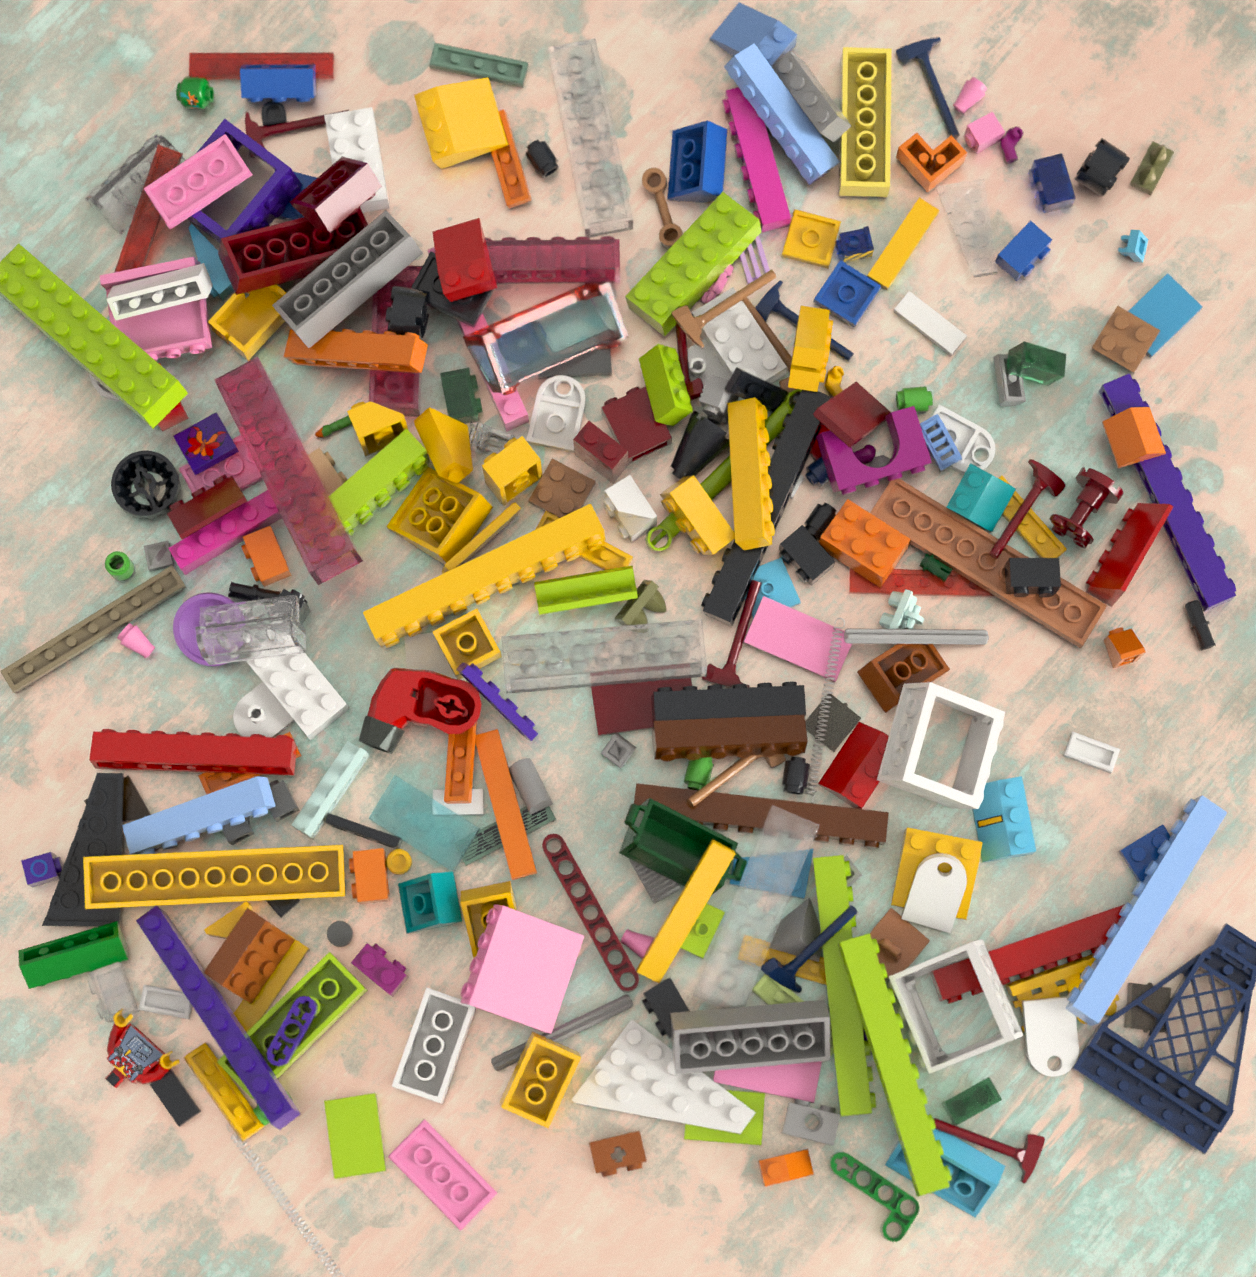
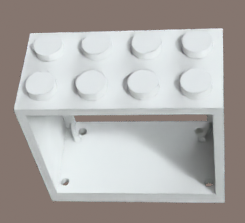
(907, 739)
(921, 1031)

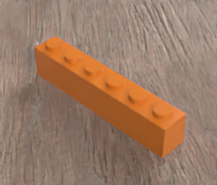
(360, 351)

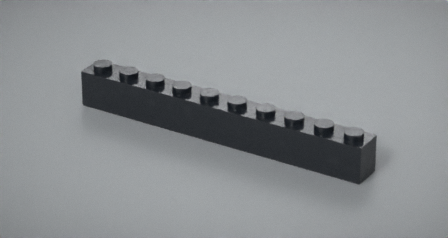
(784, 470)

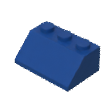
(697, 162)

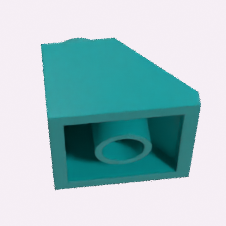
(981, 497)
(430, 902)

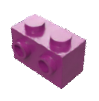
(379, 969)

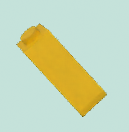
(446, 444)

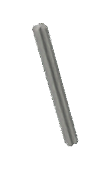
(915, 636)
(568, 1029)

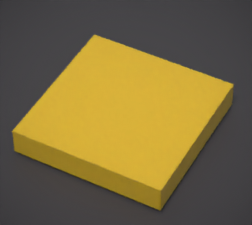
(811, 238)

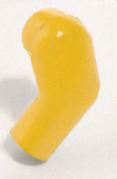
(833, 380)

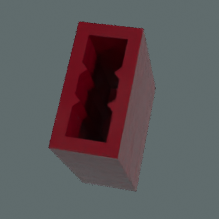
(634, 424)
(600, 452)

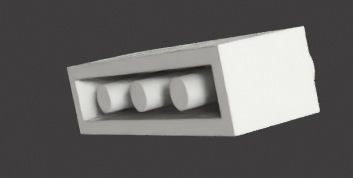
(159, 291)

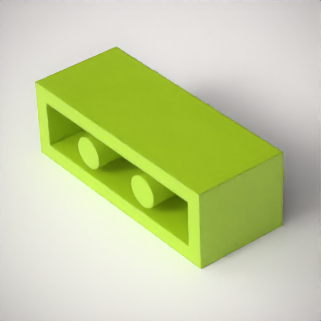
(665, 385)

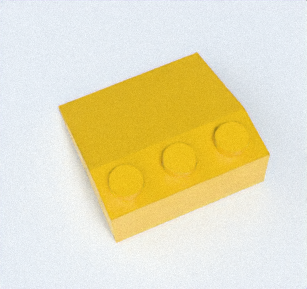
(460, 121)
(439, 516)
(920, 844)

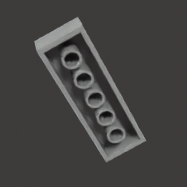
(347, 279)
(750, 1036)

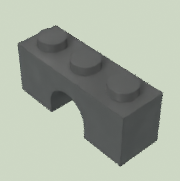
(284, 807)

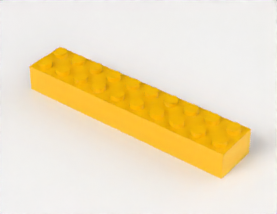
(485, 576)
(214, 876)

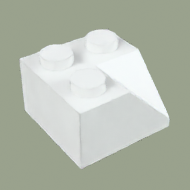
(630, 509)

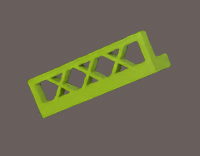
(585, 590)

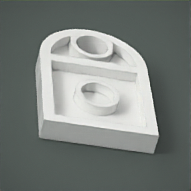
(557, 416)
(967, 438)
(934, 894)
(1050, 1032)

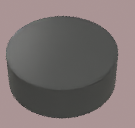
(340, 934)

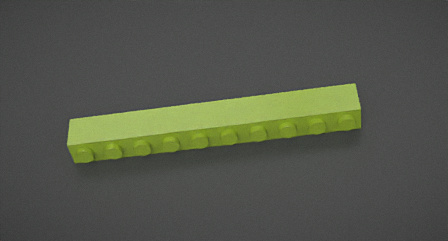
(846, 1024)
(893, 1065)

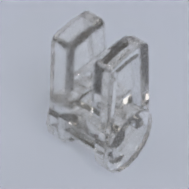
(486, 433)

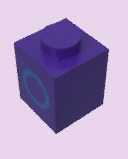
(42, 869)

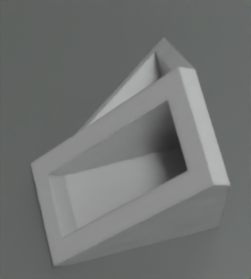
(798, 931)

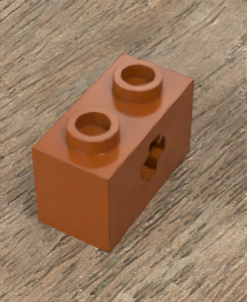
(602, 1150)

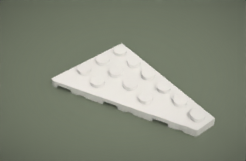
(641, 1080)

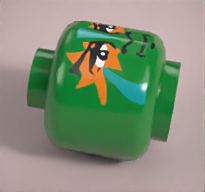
(194, 93)

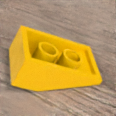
(477, 904)

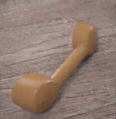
(655, 184)

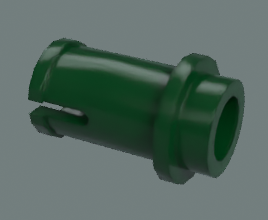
(935, 567)

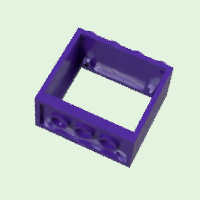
(267, 203)

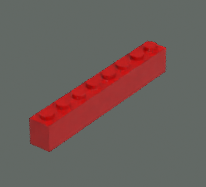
(193, 752)
(1028, 954)

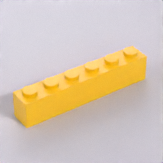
(750, 474)

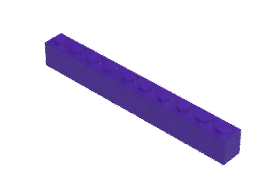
(1183, 524)
(218, 1018)

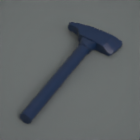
(920, 51)
(772, 303)
(786, 973)

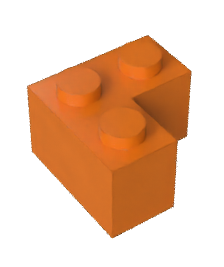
(930, 165)

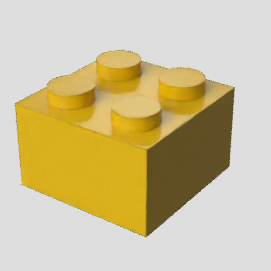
(467, 642)

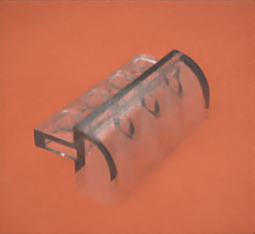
(122, 189)
(250, 630)

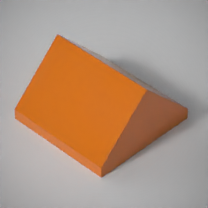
(1133, 436)

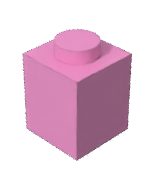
(984, 132)

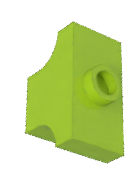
(703, 931)

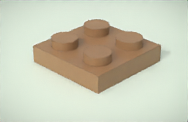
(1125, 339)
(561, 490)

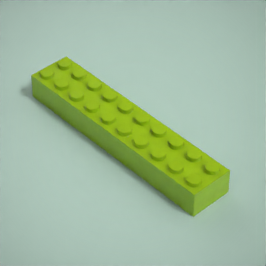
(88, 337)

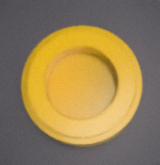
(399, 861)

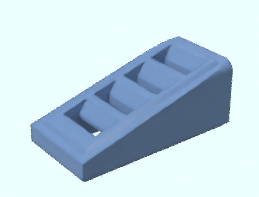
(946, 438)

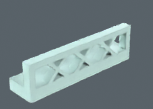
(330, 790)

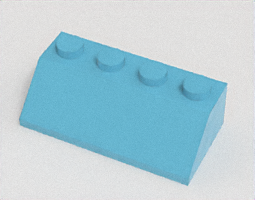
(972, 1172)

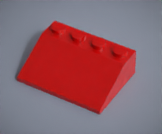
(1127, 552)

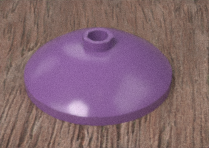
(187, 620)

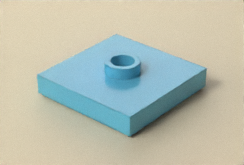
(775, 585)

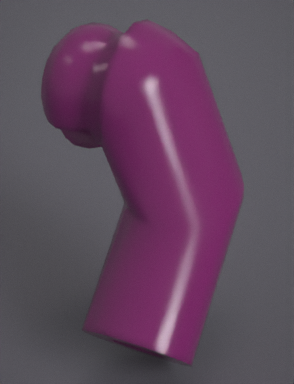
(1009, 142)
(865, 454)

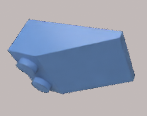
(748, 27)

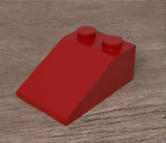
(463, 260)

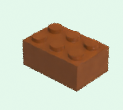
(249, 956)

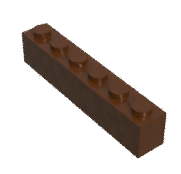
(729, 737)

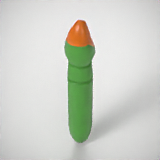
(327, 430)

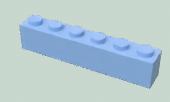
(781, 114)
(199, 815)

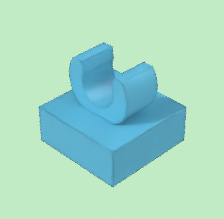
(1136, 245)

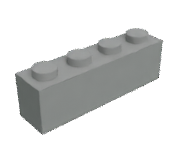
(811, 96)

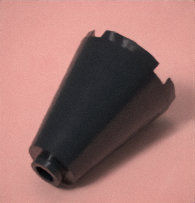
(698, 446)

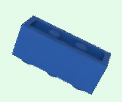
(278, 82)

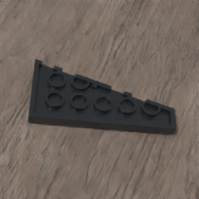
(97, 835)

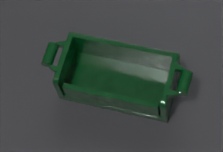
(672, 842)

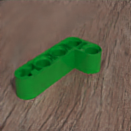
(871, 1190)

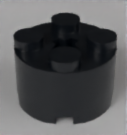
(1101, 167)
(408, 311)

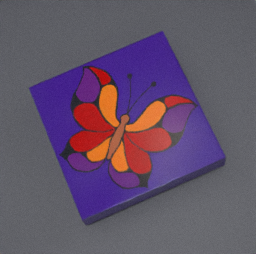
(205, 443)

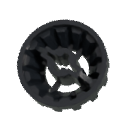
(133, 469)

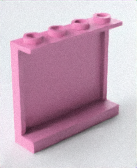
(166, 330)
(521, 968)

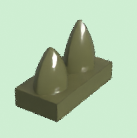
(1151, 168)
(647, 597)

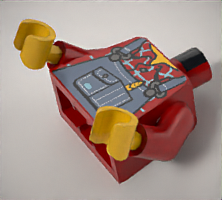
(134, 1054)

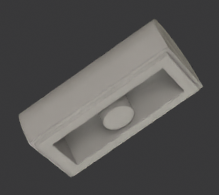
(1009, 386)
(530, 785)

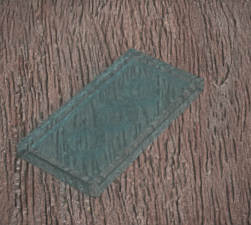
(424, 823)

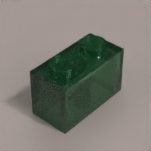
(1036, 363)
(459, 395)
(971, 1101)

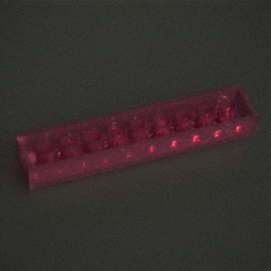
(288, 471)

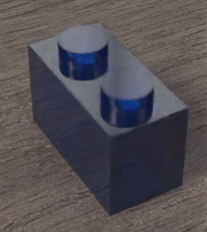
(1052, 183)

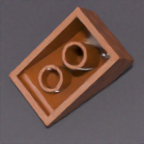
(900, 666)

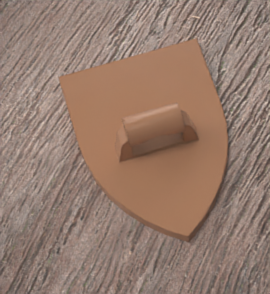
(897, 942)

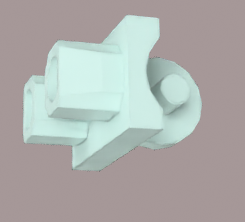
(906, 613)

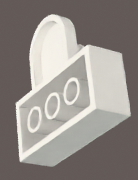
(733, 342)
(289, 694)

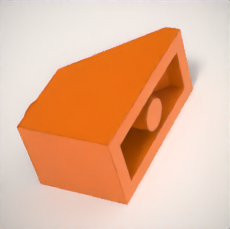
(1123, 647)
(785, 1167)

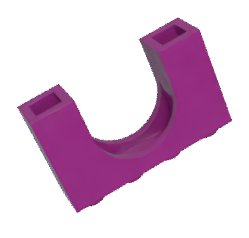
(908, 454)

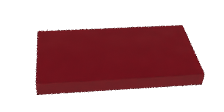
(852, 414)
(628, 705)

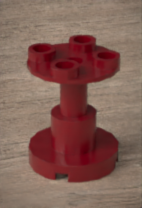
(1095, 491)

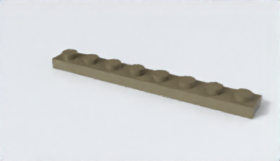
(93, 629)

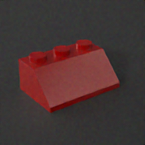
(856, 766)

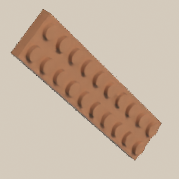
(967, 551)

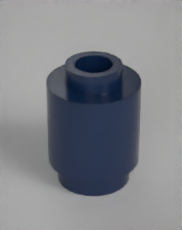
(817, 473)

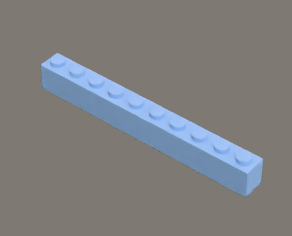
(1145, 911)

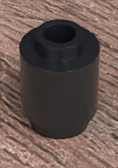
(542, 158)
(820, 519)
(795, 775)

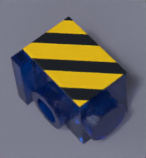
(854, 252)

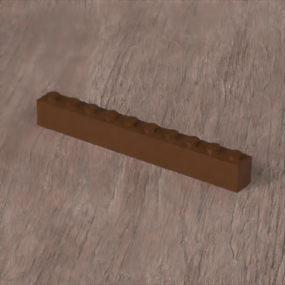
(750, 812)

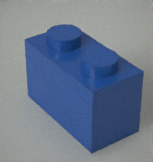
(1023, 251)

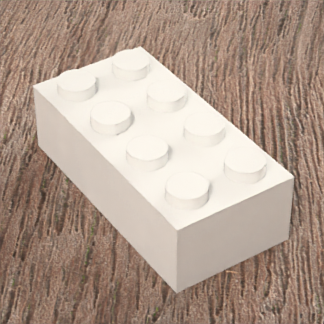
(356, 137)
(434, 1046)

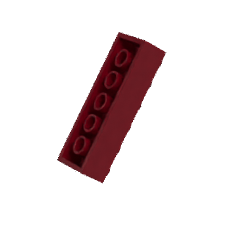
(282, 251)

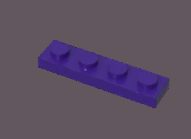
(504, 707)

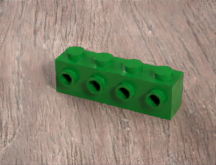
(73, 955)

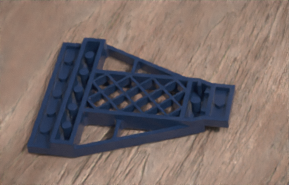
(1154, 1087)

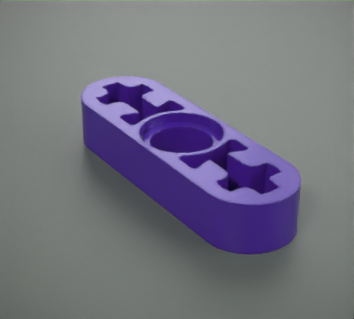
(281, 1032)

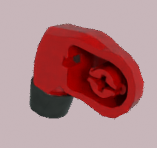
(418, 698)

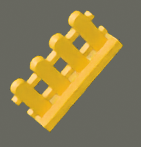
(1046, 981)

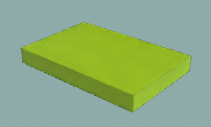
(355, 1135)
(750, 1135)

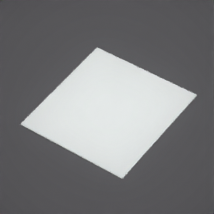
(425, 654)

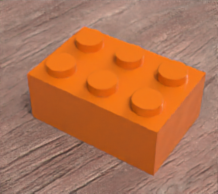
(864, 543)

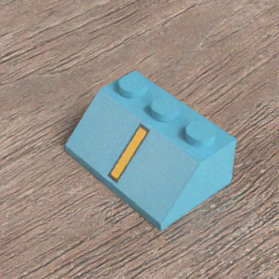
(1004, 821)

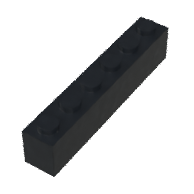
(729, 702)

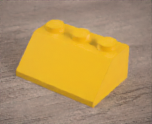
(375, 425)

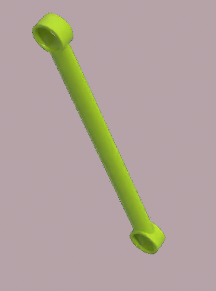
(720, 476)

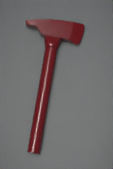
(259, 133)
(694, 387)
(1043, 479)
(727, 675)
(1025, 1156)

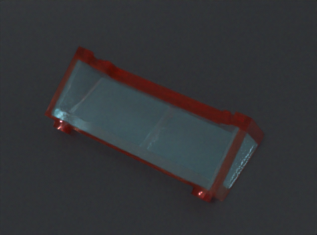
(546, 335)

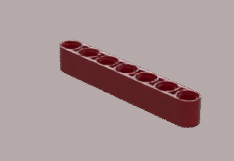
(581, 903)

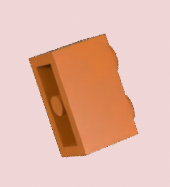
(266, 556)
(370, 876)

